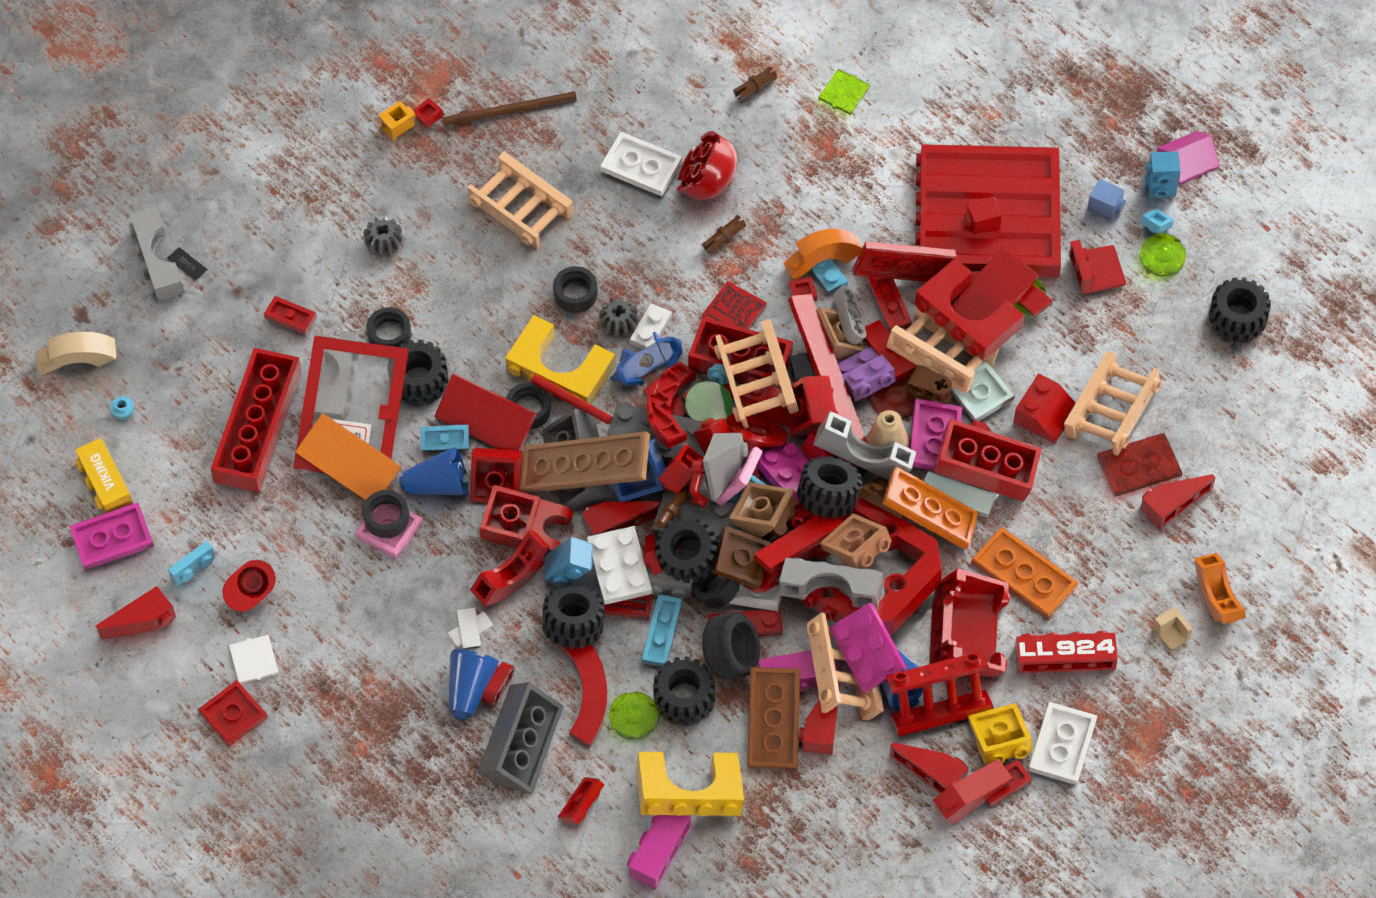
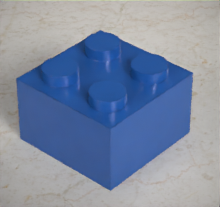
(655, 466)

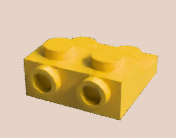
(1001, 734)

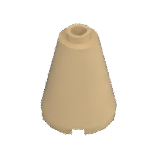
(888, 429)

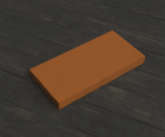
(773, 718)

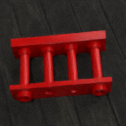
(945, 711)

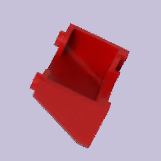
(967, 619)

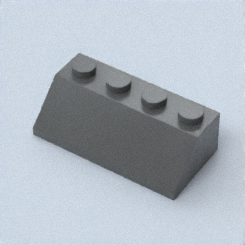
(569, 427)
(520, 738)

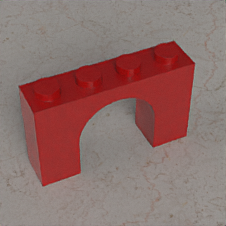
(979, 336)

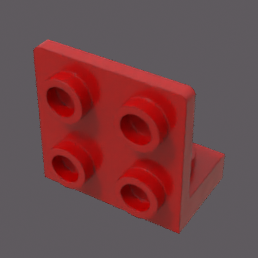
(1096, 268)

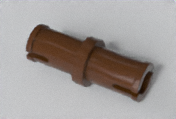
(755, 84)
(724, 234)

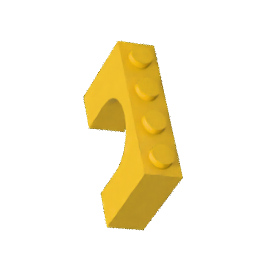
(583, 382)
(662, 797)

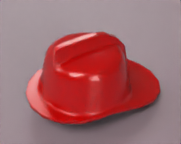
(249, 585)

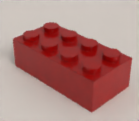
(703, 355)
(987, 460)

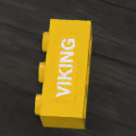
(102, 476)

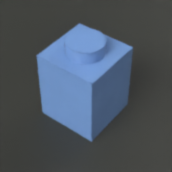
(1106, 199)

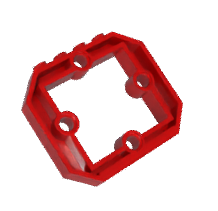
(912, 587)

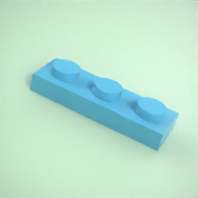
(662, 630)

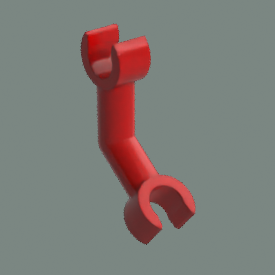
(698, 470)

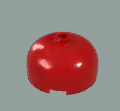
(714, 168)

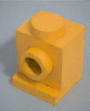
(396, 120)

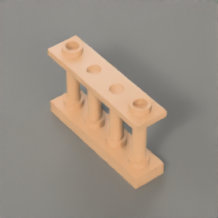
(525, 180)
(926, 355)
(780, 377)
(1099, 386)
(869, 703)

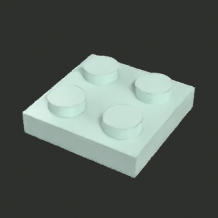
(986, 393)

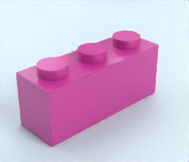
(799, 660)
(658, 848)

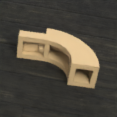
(75, 348)

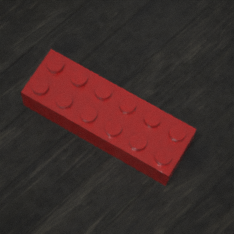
(256, 420)

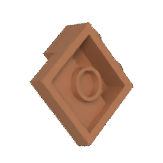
(857, 541)

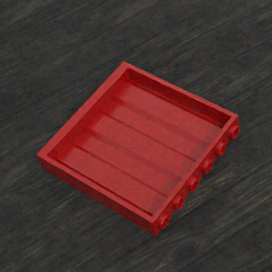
(1024, 187)

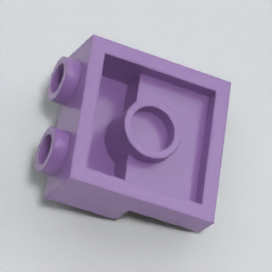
(866, 373)

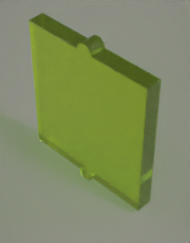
(844, 91)

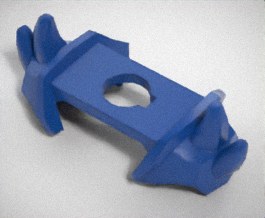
(662, 351)

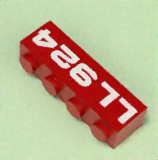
(1066, 652)

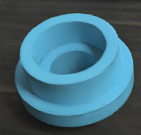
(718, 374)
(122, 413)

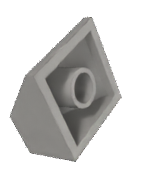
(723, 461)

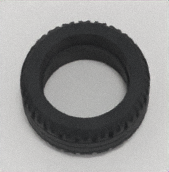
(730, 645)

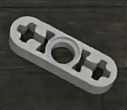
(849, 315)

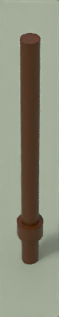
(466, 117)
(671, 509)

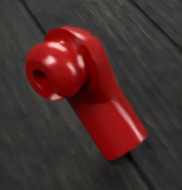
(800, 515)

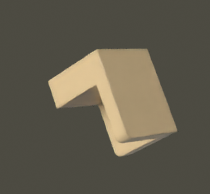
(1172, 629)

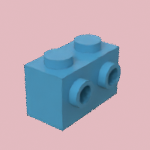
(1162, 174)
(568, 562)

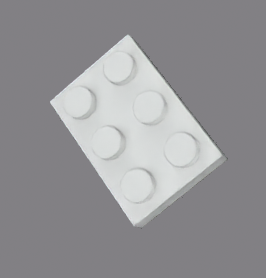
(641, 164)
(619, 565)
(1063, 743)

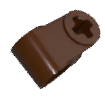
(929, 384)

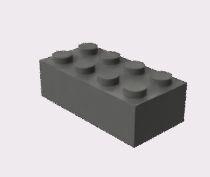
(634, 419)
(713, 514)

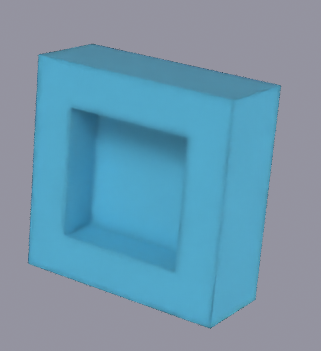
(1157, 221)

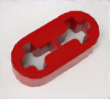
(498, 683)

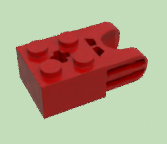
(528, 514)

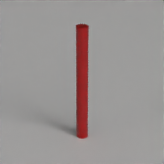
(571, 399)

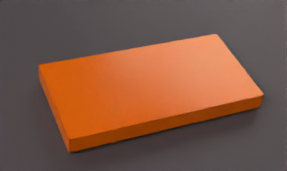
(347, 458)
(930, 508)
(1026, 571)

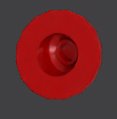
(761, 431)

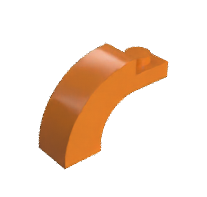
(822, 246)
(1217, 589)

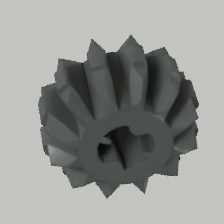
(383, 235)
(618, 316)

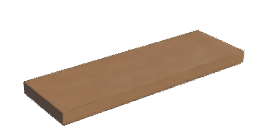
(584, 462)

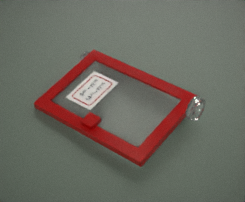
(356, 388)

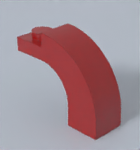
(514, 573)

